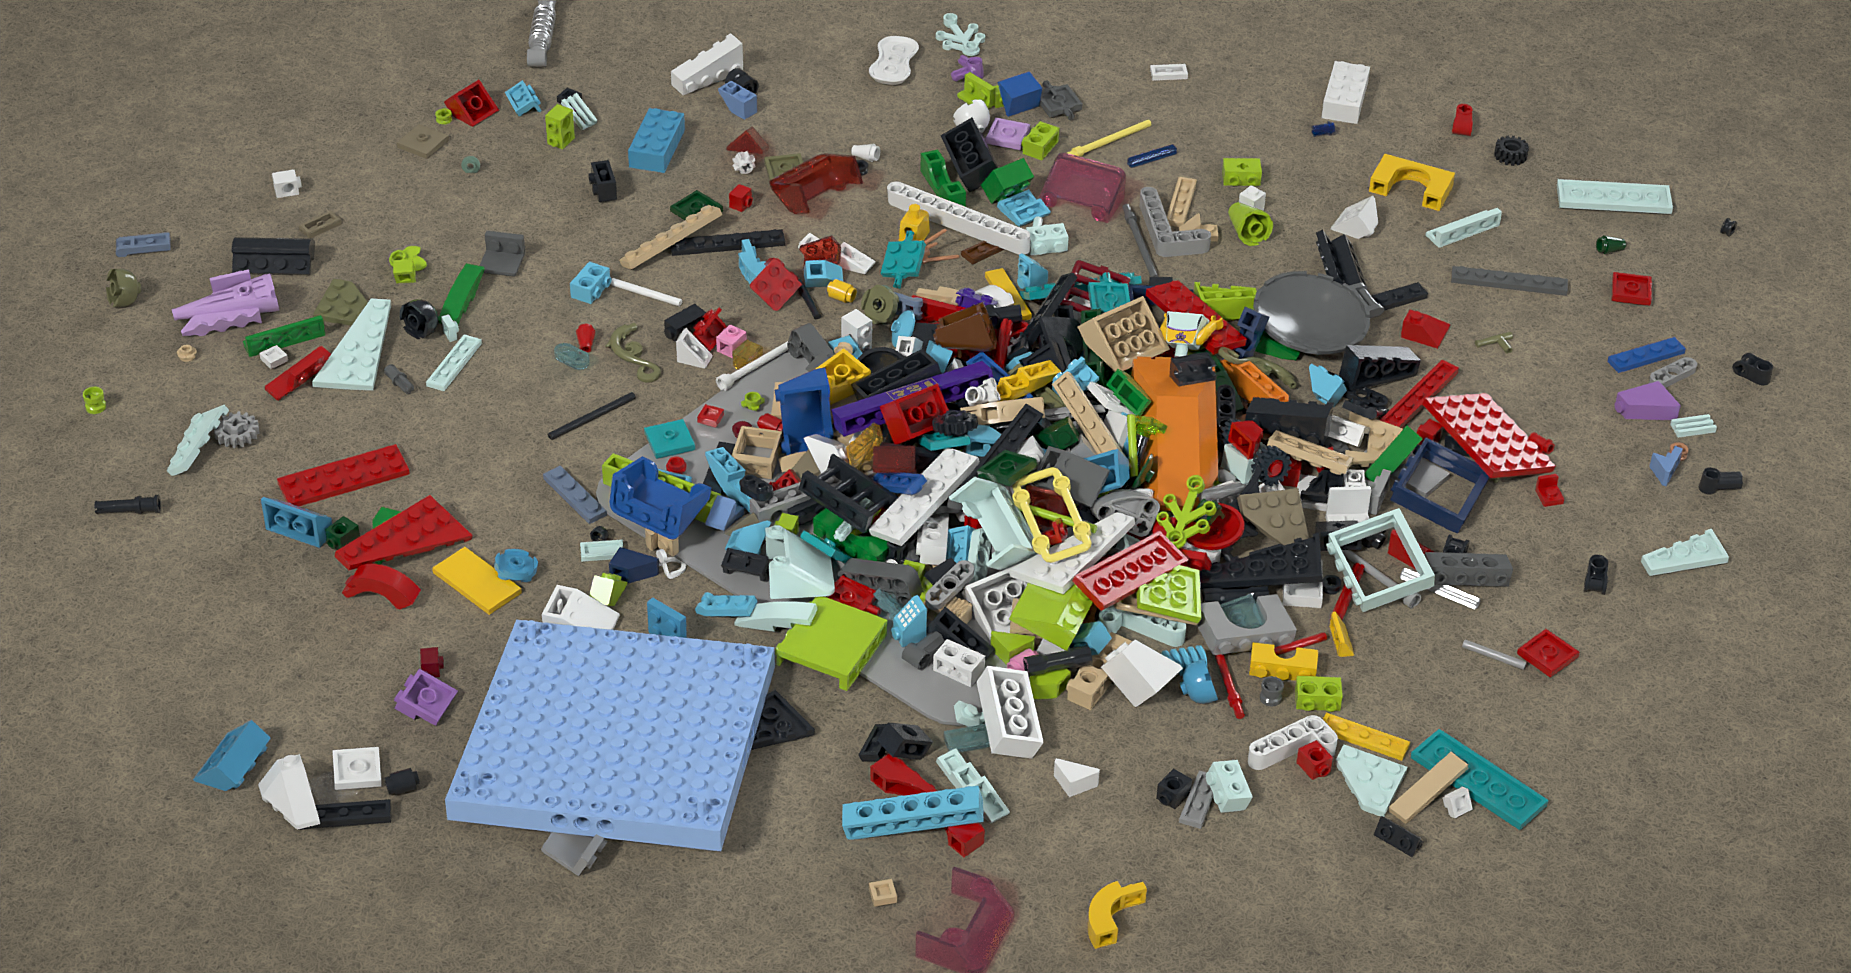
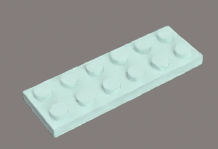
(1614, 196)

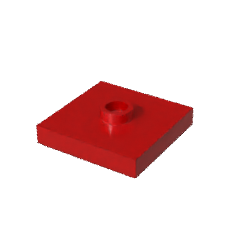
(1631, 288)
(1548, 653)

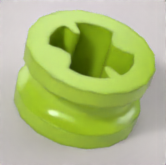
(443, 116)

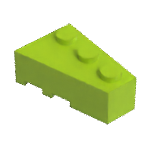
(1224, 301)

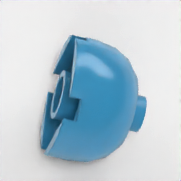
(1198, 683)

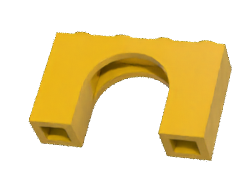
(1395, 169)

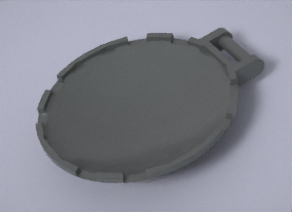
(1315, 312)

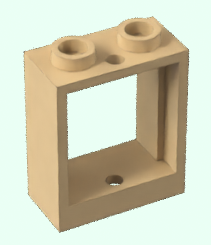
(755, 465)

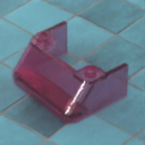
(977, 945)

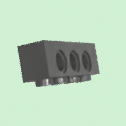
(1470, 569)

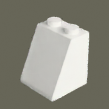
(1139, 671)

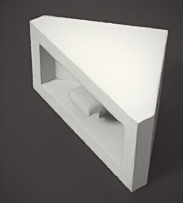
(691, 351)
(1075, 777)

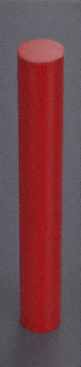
(1300, 643)

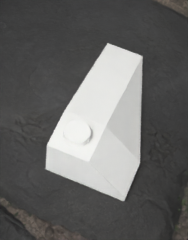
(290, 792)

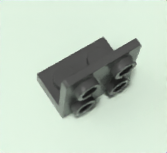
(503, 253)

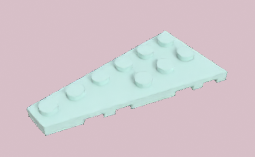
(358, 354)

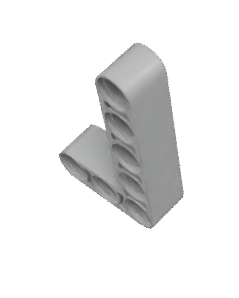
(1164, 240)

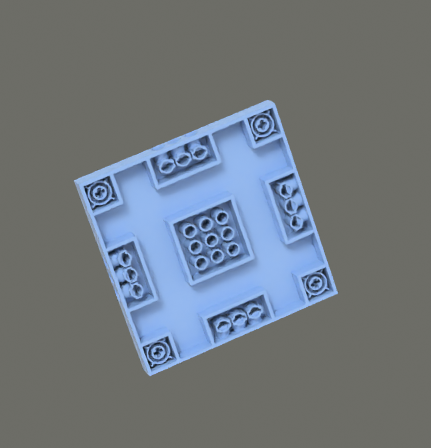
(613, 735)

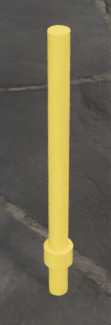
(1079, 151)

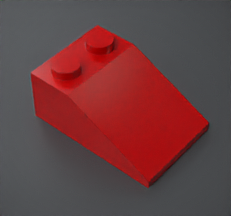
(913, 413)

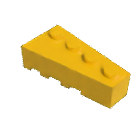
(841, 372)

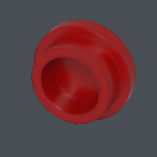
(676, 465)

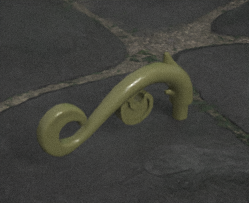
(632, 352)
(1264, 365)

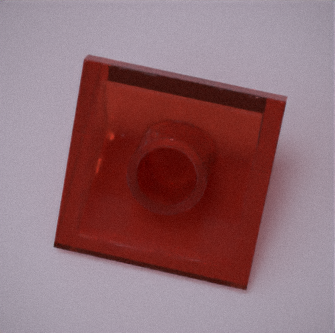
(749, 141)
(893, 459)

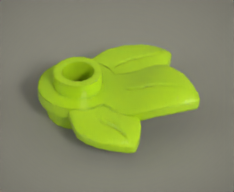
(409, 252)

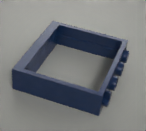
(1451, 461)

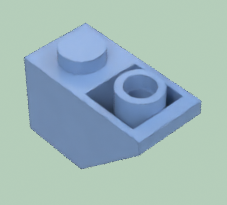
(739, 100)

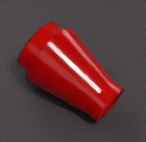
(585, 336)

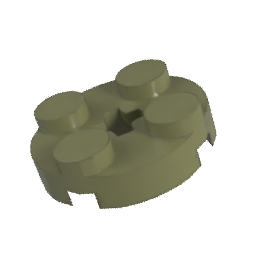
(889, 304)

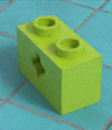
(1241, 171)

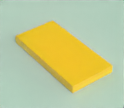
(476, 580)

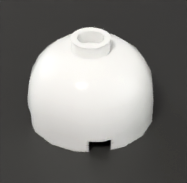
(977, 110)

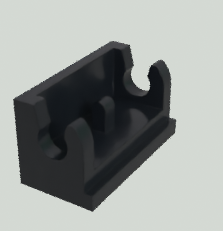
(1192, 369)
(746, 562)

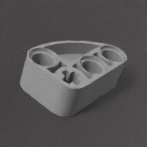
(1130, 504)

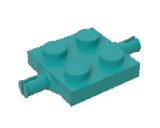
(903, 259)
(1107, 294)

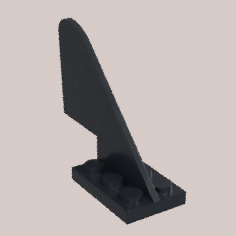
(1053, 327)

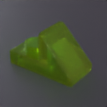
(1148, 425)

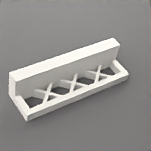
(1347, 431)

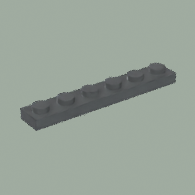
(1509, 280)

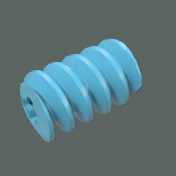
(1185, 656)

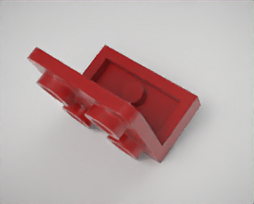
(775, 284)

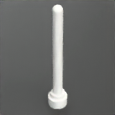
(727, 380)

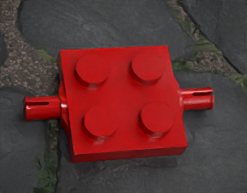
(855, 595)

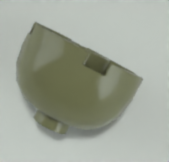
(123, 287)

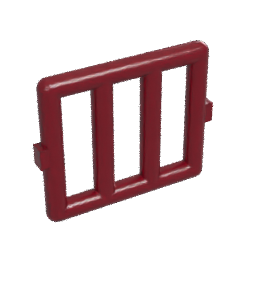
(1085, 280)

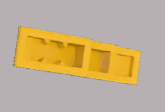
(1026, 380)

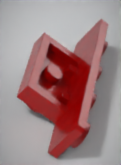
(298, 373)

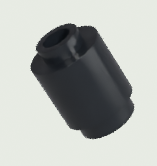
(402, 781)

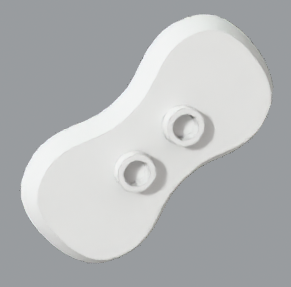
(893, 60)

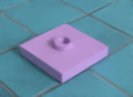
(1007, 133)

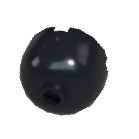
(419, 318)

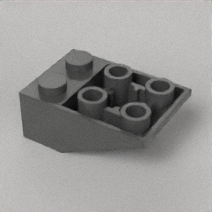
(1084, 476)

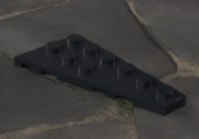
(779, 723)

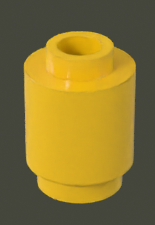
(841, 291)

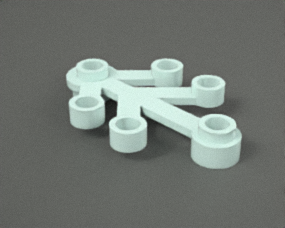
(968, 47)

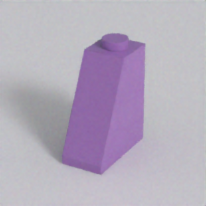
(1647, 403)

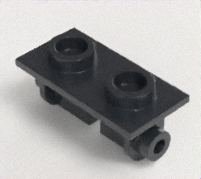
(1397, 836)

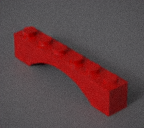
(897, 778)

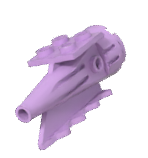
(233, 303)

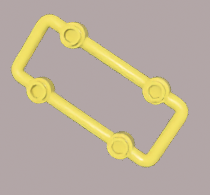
(1041, 542)

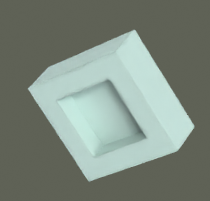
(450, 328)

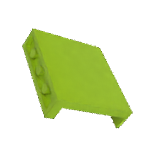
(835, 642)

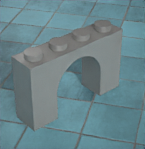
(1226, 637)

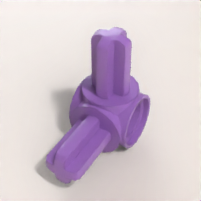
(971, 65)

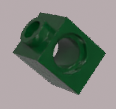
(341, 533)

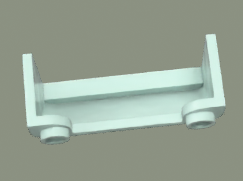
(796, 566)

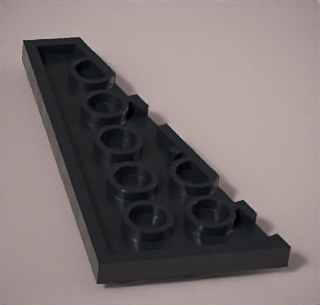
(1268, 566)

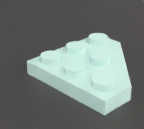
(1370, 778)

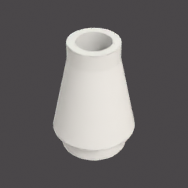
(868, 152)

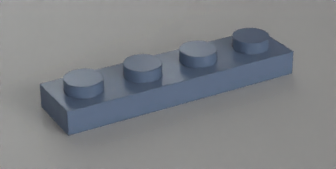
(574, 494)

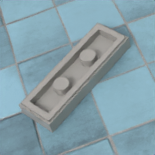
(1197, 802)

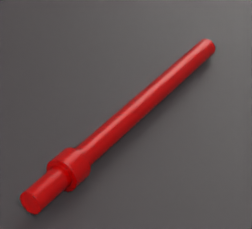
(1233, 697)

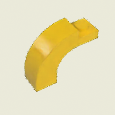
(1105, 904)

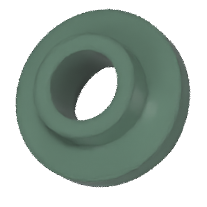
(473, 160)

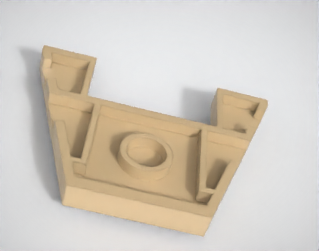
(1379, 438)

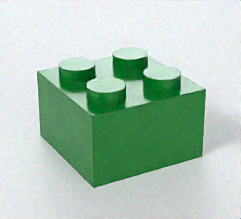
(1007, 181)

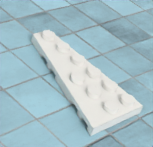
(1059, 574)

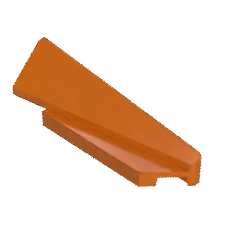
(1252, 382)

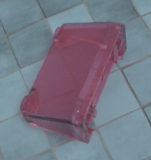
(1086, 184)

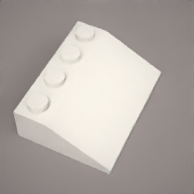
(993, 600)

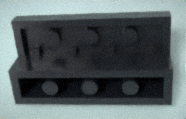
(273, 255)
(1340, 259)

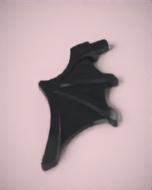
(1249, 529)

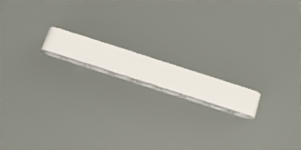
(961, 218)

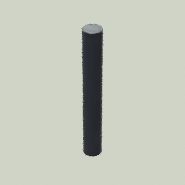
(809, 301)

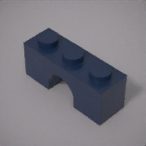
(1251, 327)

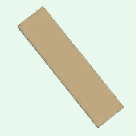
(1181, 201)
(1428, 787)

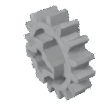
(237, 429)

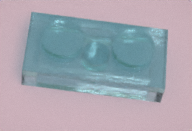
(887, 603)
(967, 738)

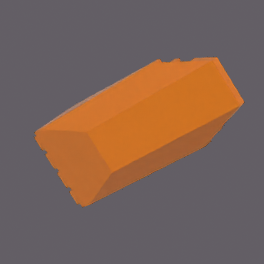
(1190, 435)

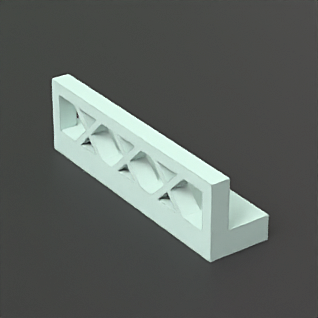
(1465, 227)

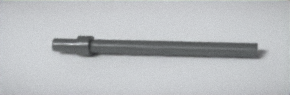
(1131, 219)

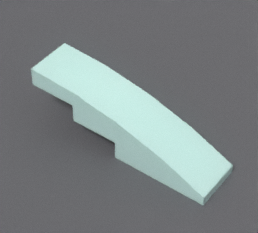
(778, 614)
(963, 775)

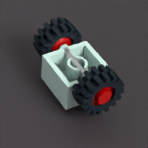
(1271, 460)

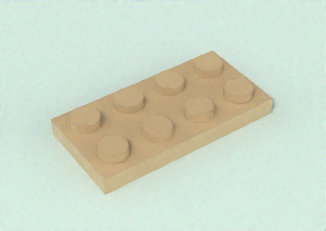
(1316, 454)

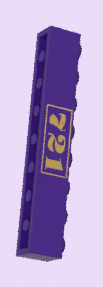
(953, 386)

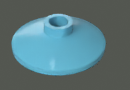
(903, 326)

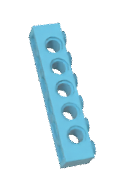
(912, 812)

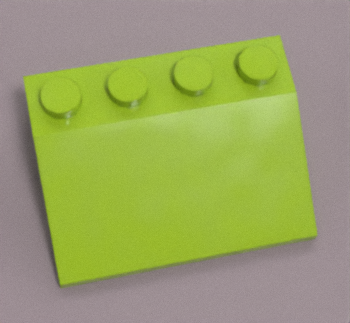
(1051, 614)

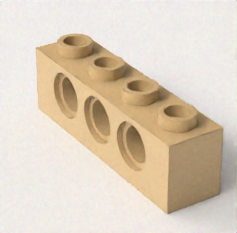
(1091, 679)

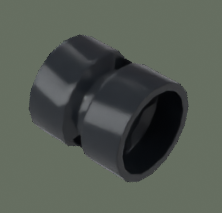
(743, 79)

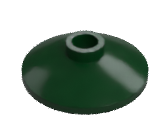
(1145, 474)

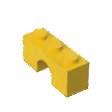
(1266, 663)

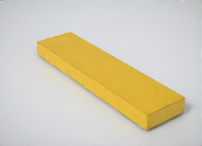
(1000, 278)
(1367, 737)

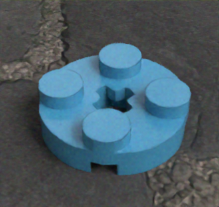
(507, 569)

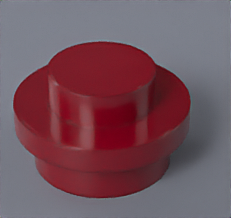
(737, 427)

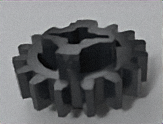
(955, 423)

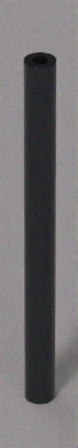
(591, 416)

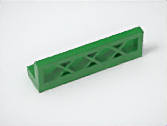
(285, 335)

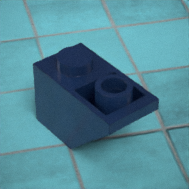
(633, 565)

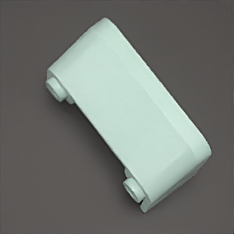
(999, 519)

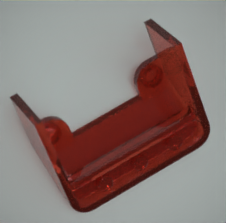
(813, 178)

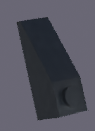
(959, 632)

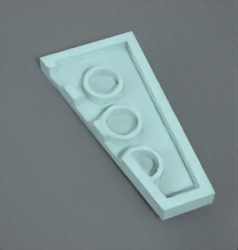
(195, 438)
(1691, 554)

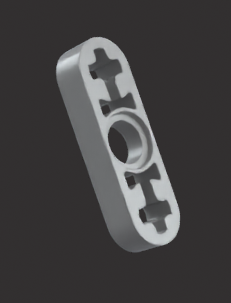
(1666, 379)
(948, 594)

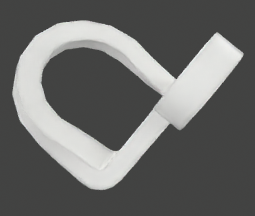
(662, 556)

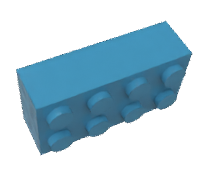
(656, 140)

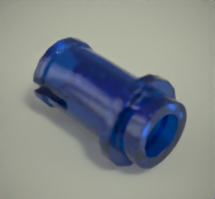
(1323, 129)

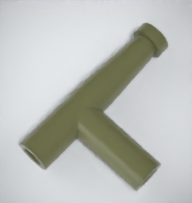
(1500, 339)

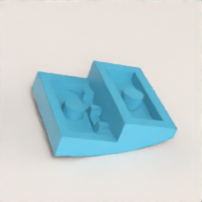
(1023, 208)

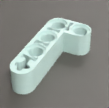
(1160, 629)

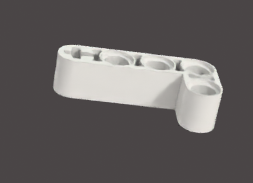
(1287, 740)

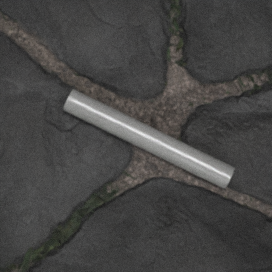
(1494, 654)

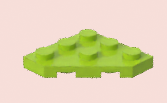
(1173, 594)

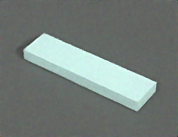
(453, 362)

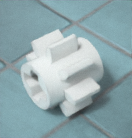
(744, 162)

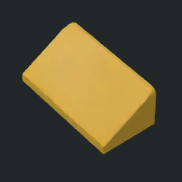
(1340, 636)

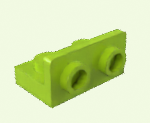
(977, 89)

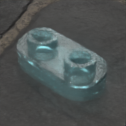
(571, 356)

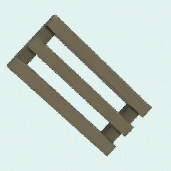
(321, 226)

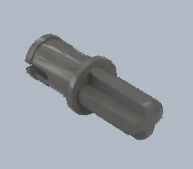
(398, 379)

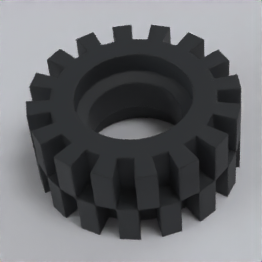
(1511, 150)

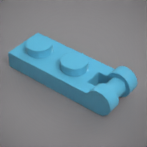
(726, 605)

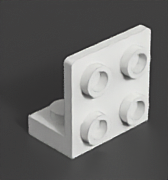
(1348, 503)

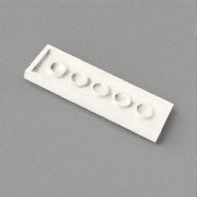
(911, 511)

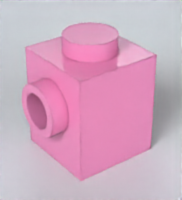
(729, 340)

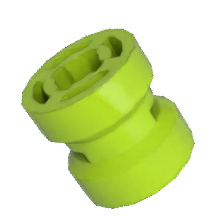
(94, 400)

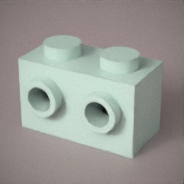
(1048, 239)
(1228, 786)

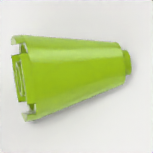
(1250, 223)

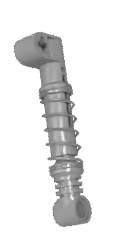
(541, 36)

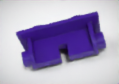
(969, 298)

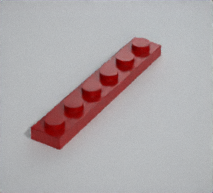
(1427, 387)

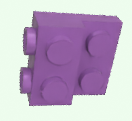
(424, 697)

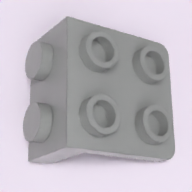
(573, 850)

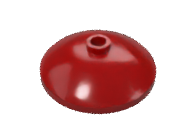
(1222, 531)

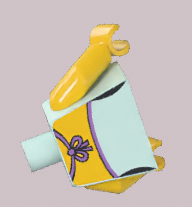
(1187, 330)

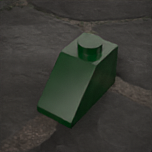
(1058, 434)

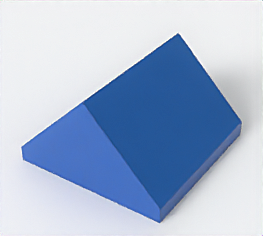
(1020, 93)

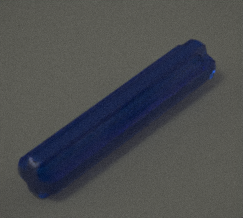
(1151, 156)

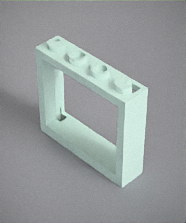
(1369, 527)

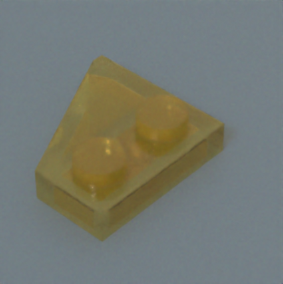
(862, 447)

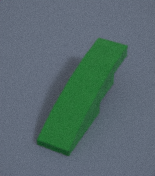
(462, 292)

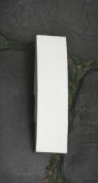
(850, 259)

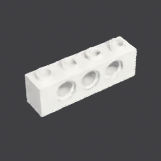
(933, 539)

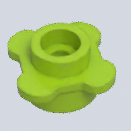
(752, 401)

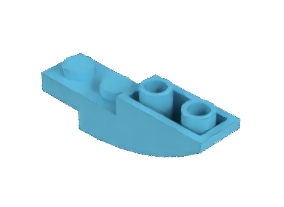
(748, 263)
(728, 474)

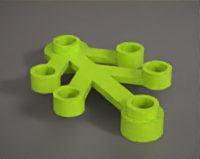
(1186, 516)

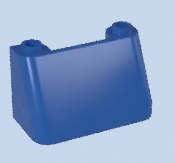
(804, 409)
(654, 503)

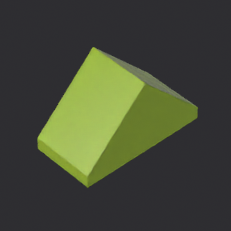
(1009, 644)

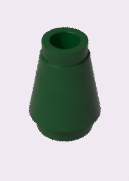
(1610, 244)

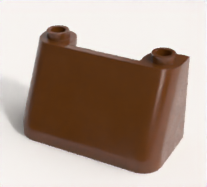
(967, 330)

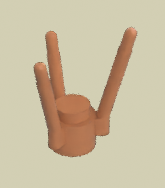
(927, 252)

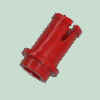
(1543, 444)

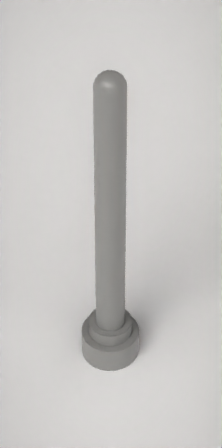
(1410, 601)

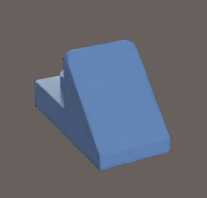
(1664, 466)
(724, 513)

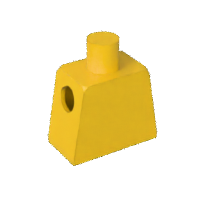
(916, 221)

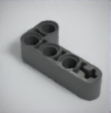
(807, 342)
(888, 577)

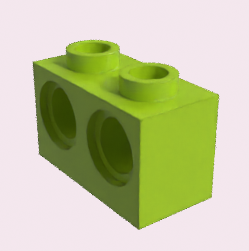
(559, 126)
(1040, 140)
(1318, 693)

